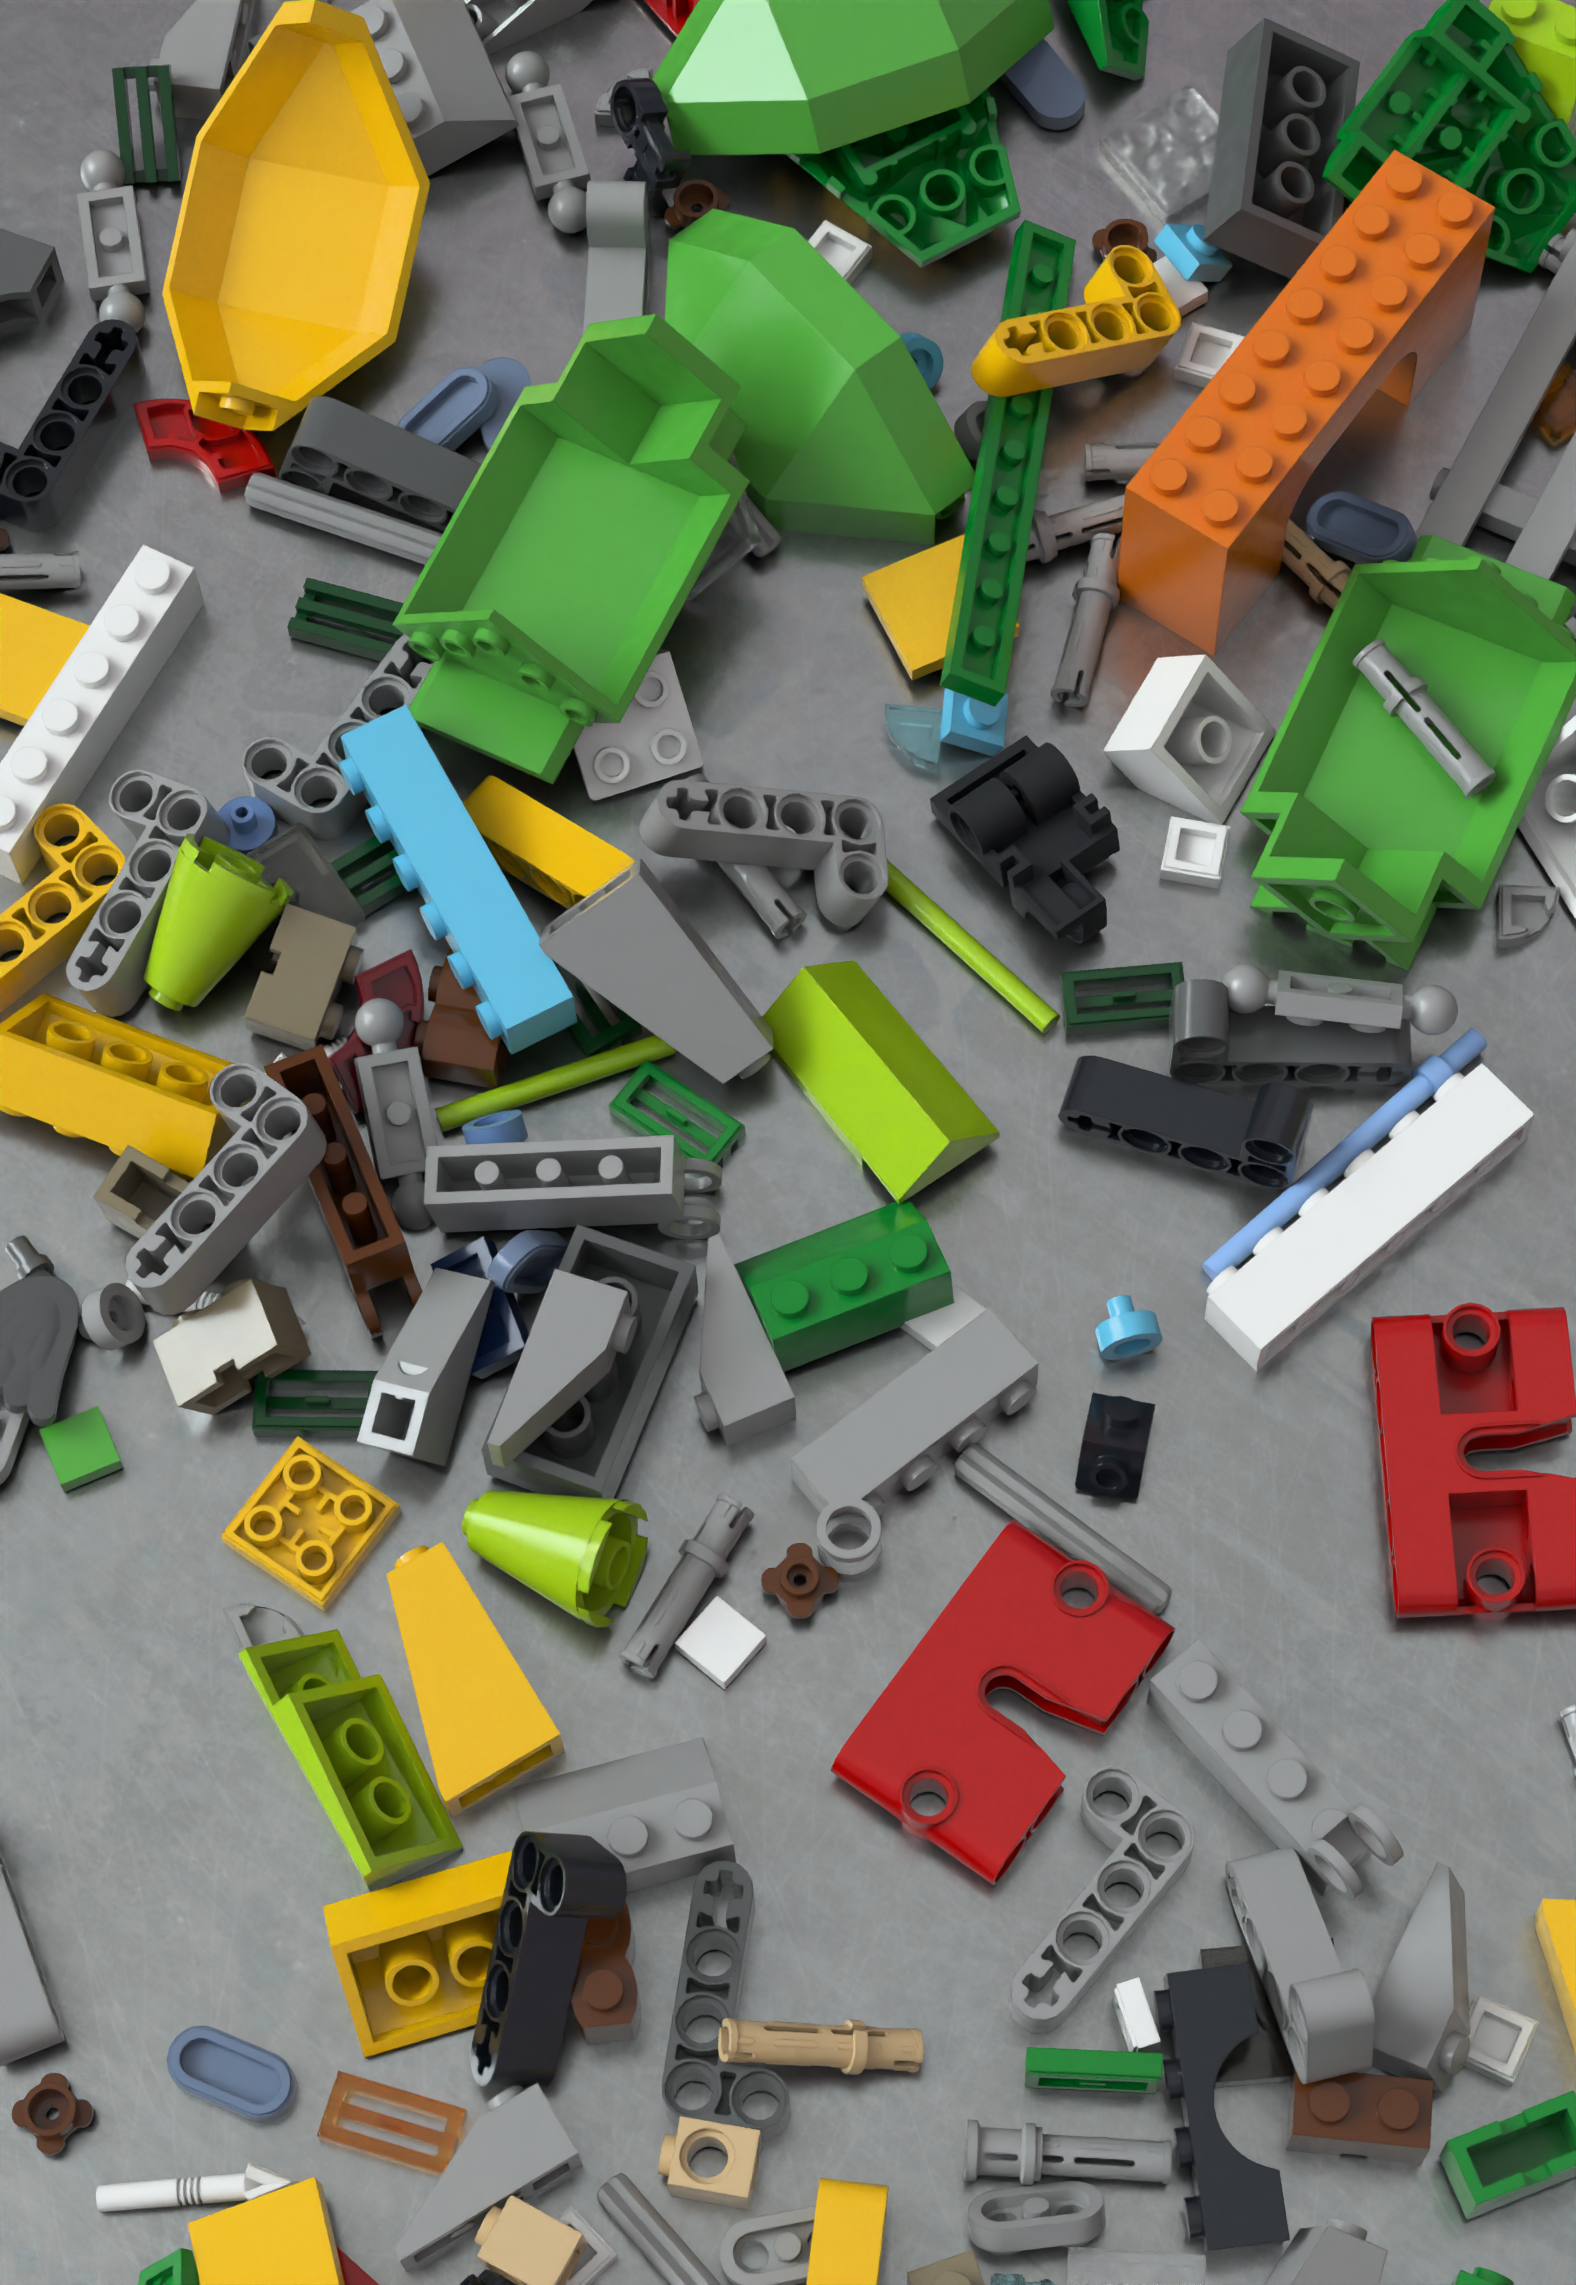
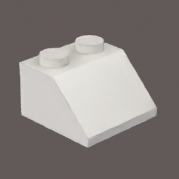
(1190, 737)

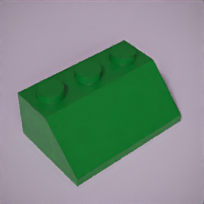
(847, 1283)

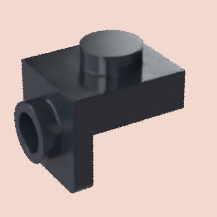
(1114, 1446)

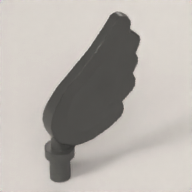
(35, 1334)

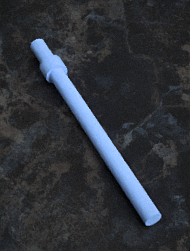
(1427, 1080)

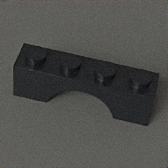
(1234, 2197)

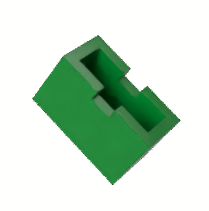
(1513, 2156)

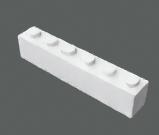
(93, 699)
(1367, 1215)

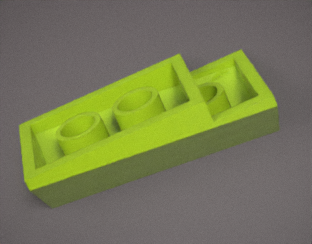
(874, 1078)
(353, 1755)

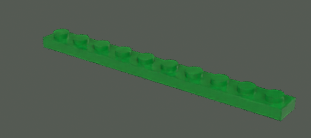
(1005, 487)

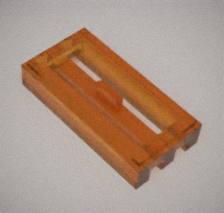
(446, 2141)

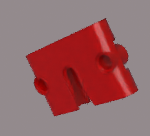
(1442, 1513)
(1000, 1633)

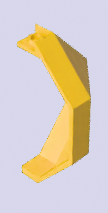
(294, 223)

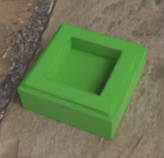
(81, 1448)

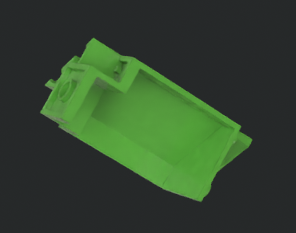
(575, 546)
(1355, 804)

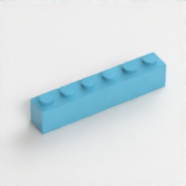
(458, 880)

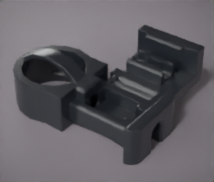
(639, 120)

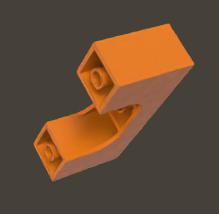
(1360, 315)

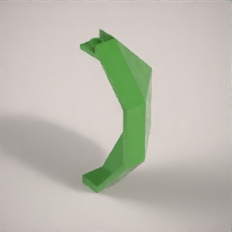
(833, 70)
(829, 392)

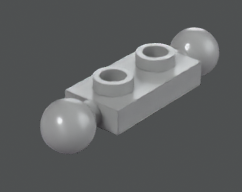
(548, 141)
(112, 239)
(1361, 1003)
(395, 1109)

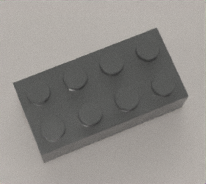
(1272, 146)
(595, 1437)

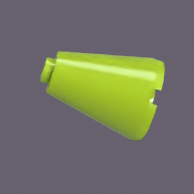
(208, 920)
(562, 1547)

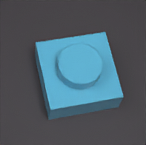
(1191, 255)
(973, 723)

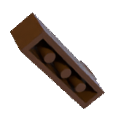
(348, 1186)

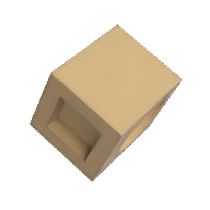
(734, 2184)
(528, 2245)

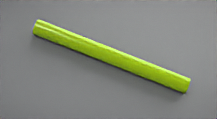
(970, 950)
(553, 1081)

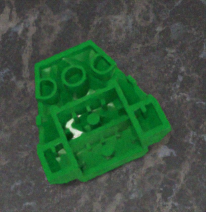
(1473, 116)
(926, 181)

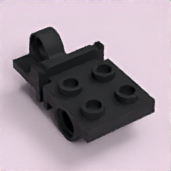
(1034, 833)

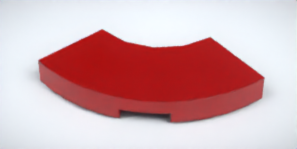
(216, 448)

